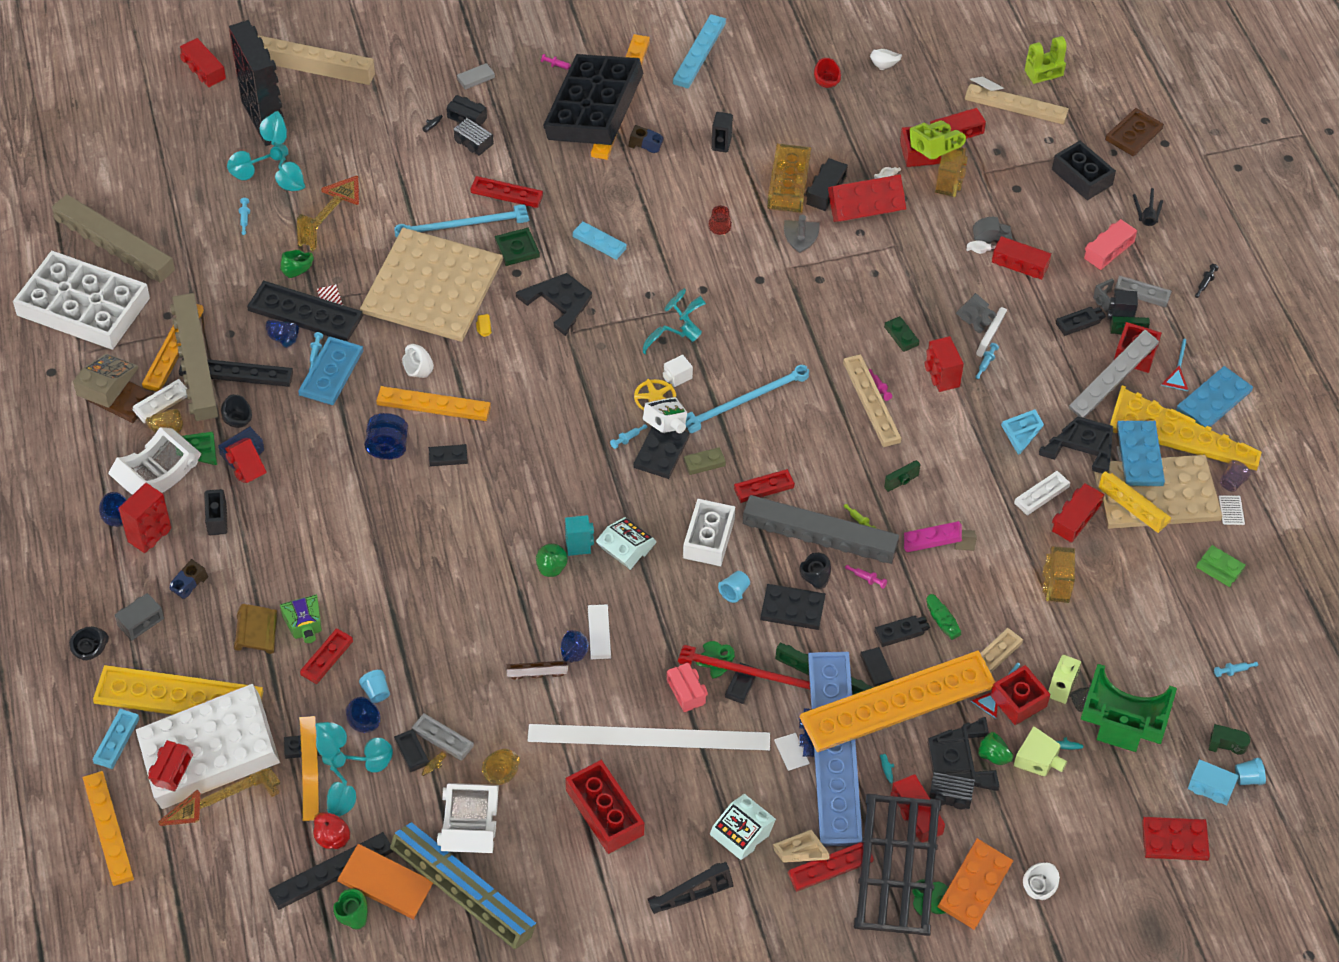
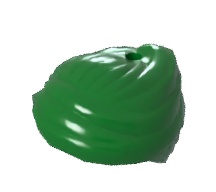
(295, 262)
(551, 560)
(995, 750)
(351, 909)

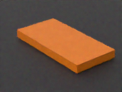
(385, 881)

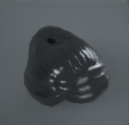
(236, 411)
(816, 570)
(88, 642)

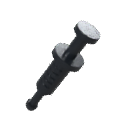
(1208, 276)

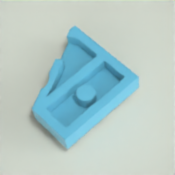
(1022, 429)

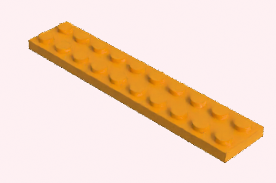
(897, 701)

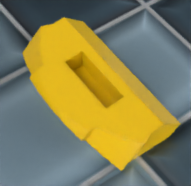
(483, 325)

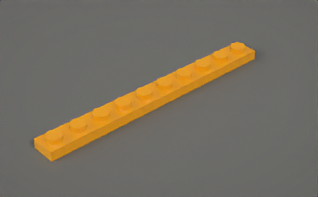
(636, 50)

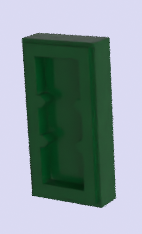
(902, 476)

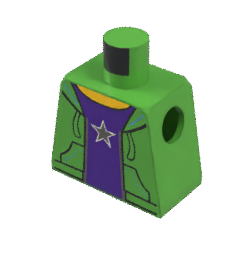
(302, 617)

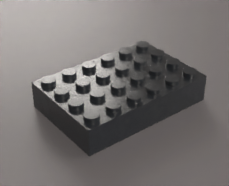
(255, 74)
(593, 99)

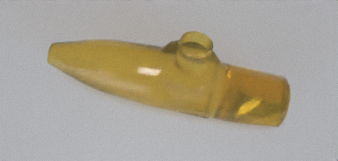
(434, 763)

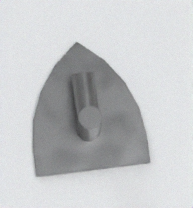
(801, 233)

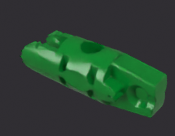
(943, 617)

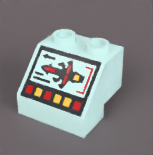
(625, 542)
(742, 826)

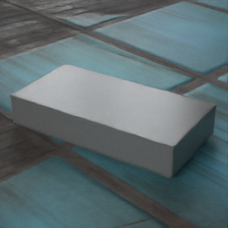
(475, 76)

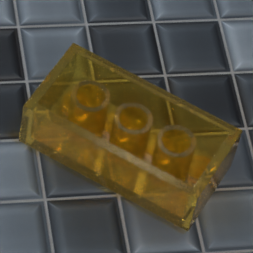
(789, 178)

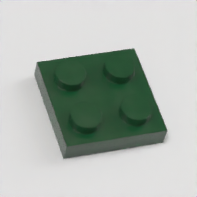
(517, 246)

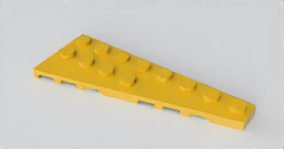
(1181, 431)

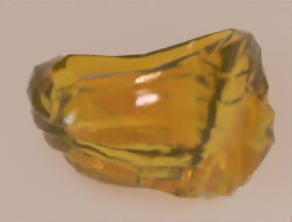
(168, 419)
(500, 766)

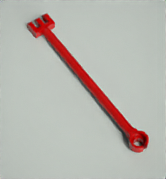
(688, 655)

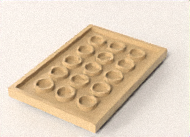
(1185, 497)

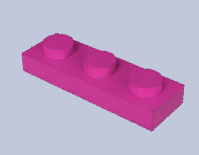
(933, 536)

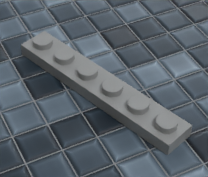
(1114, 374)

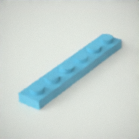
(699, 51)

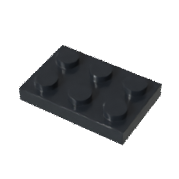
(661, 452)
(793, 606)

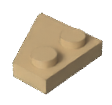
(801, 848)

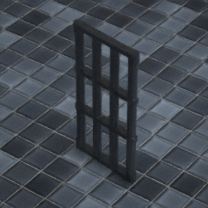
(906, 884)

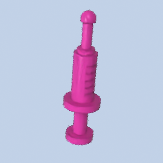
(555, 62)
(882, 387)
(870, 577)

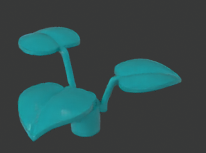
(273, 130)
(688, 328)
(329, 740)

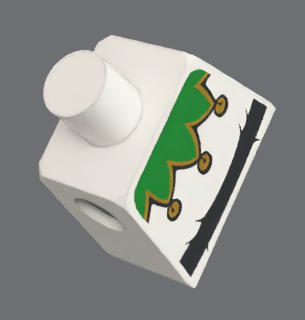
(666, 415)

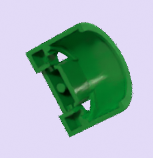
(1126, 717)

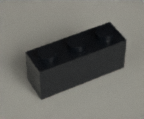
(830, 174)

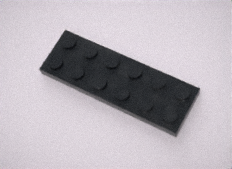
(305, 311)

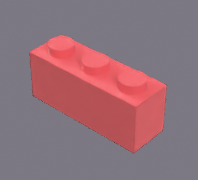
(1110, 244)

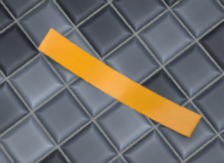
(309, 768)

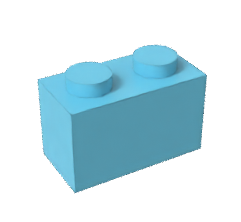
(1213, 782)

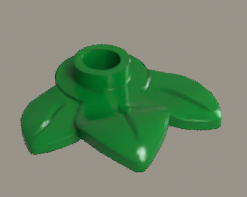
(714, 650)
(937, 895)

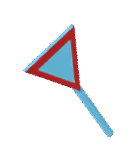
(1176, 379)
(987, 703)

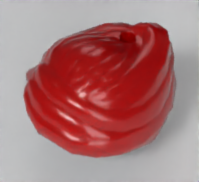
(827, 73)
(333, 835)

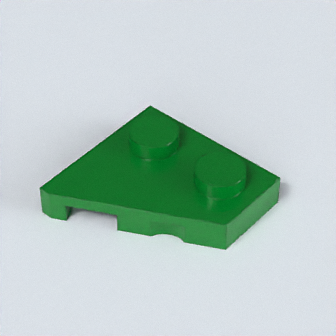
(205, 445)

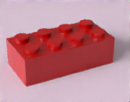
(867, 198)
(604, 806)

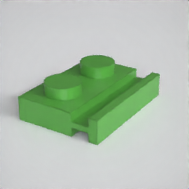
(1220, 566)

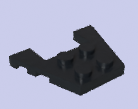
(564, 294)
(1086, 437)
(952, 754)

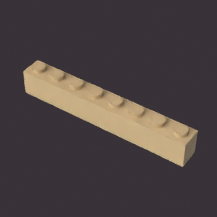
(320, 61)

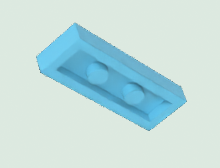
(599, 240)
(116, 739)

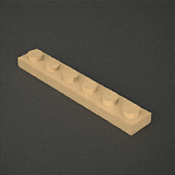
(1017, 104)
(872, 400)

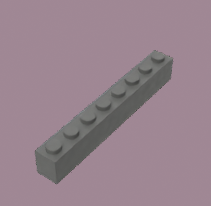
(820, 529)

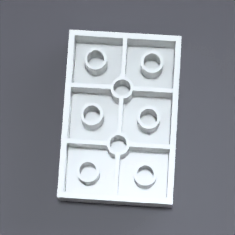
(81, 299)
(226, 740)

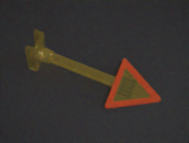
(342, 190)
(189, 809)

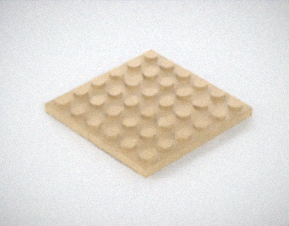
(431, 284)

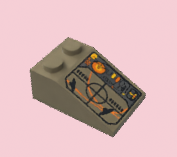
(104, 379)

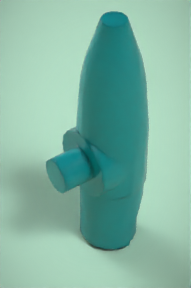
(1066, 744)
(887, 767)

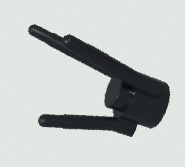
(1149, 216)

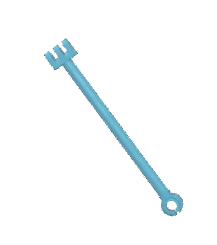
(519, 213)
(693, 422)

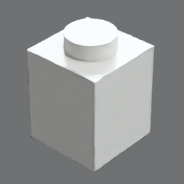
(677, 371)

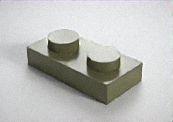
(704, 461)

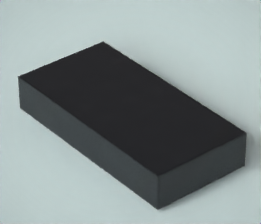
(876, 666)
(740, 686)
(411, 750)

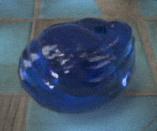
(282, 332)
(109, 508)
(574, 646)
(362, 715)

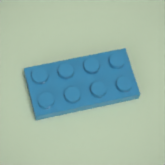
(331, 370)
(1215, 397)
(1140, 453)

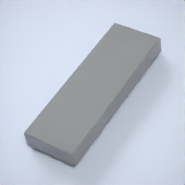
(1145, 291)
(442, 737)

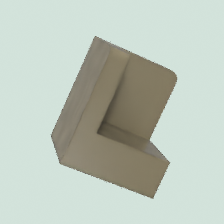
(968, 540)

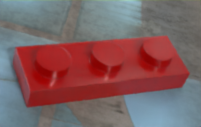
(764, 485)
(326, 656)

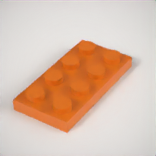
(975, 884)

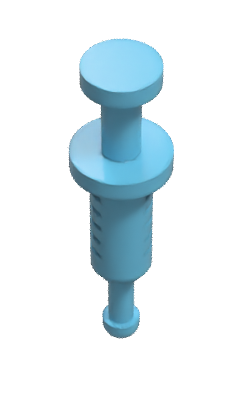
(244, 211)
(316, 346)
(988, 356)
(625, 437)
(1231, 669)

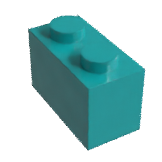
(579, 535)

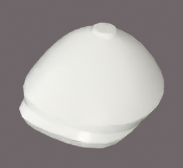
(884, 58)

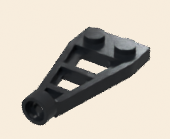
(717, 875)

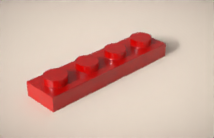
(506, 191)
(822, 870)

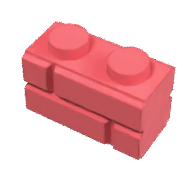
(686, 687)

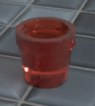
(720, 220)

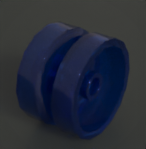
(386, 436)

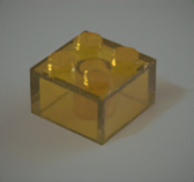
(951, 172)
(1059, 574)

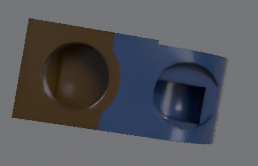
(645, 139)
(188, 579)

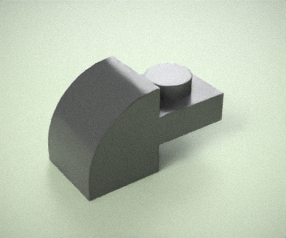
(990, 229)

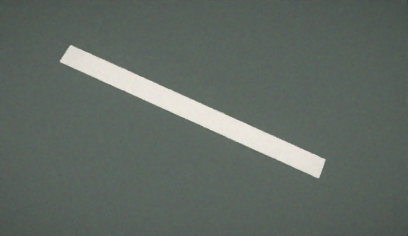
(649, 737)

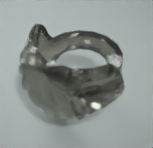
(1079, 698)

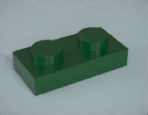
(1118, 323)
(901, 334)

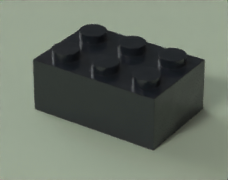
(1083, 170)

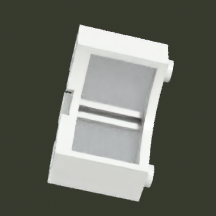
(161, 464)
(466, 819)

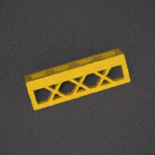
(1133, 502)

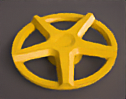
(653, 394)

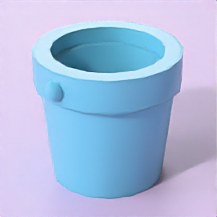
(734, 586)
(375, 685)
(1251, 772)

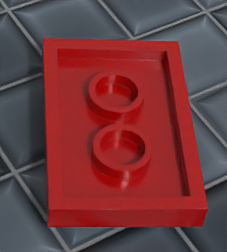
(1175, 838)

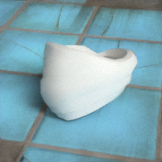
(417, 361)
(1041, 880)

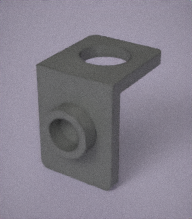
(1101, 296)

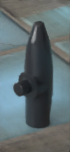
(431, 123)

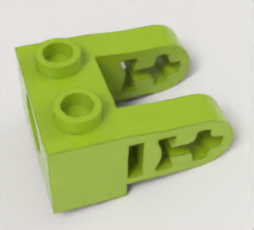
(1046, 66)
(935, 143)

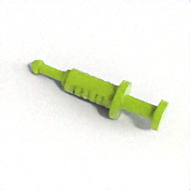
(858, 517)

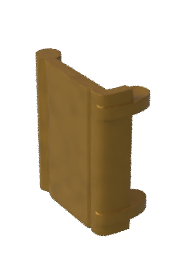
(256, 628)

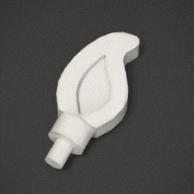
(887, 171)
(979, 246)

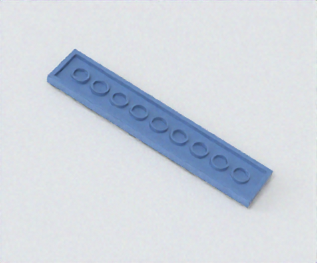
(835, 767)

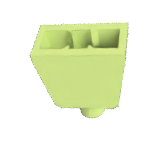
(1039, 754)

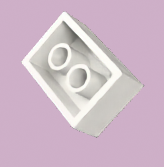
(709, 532)

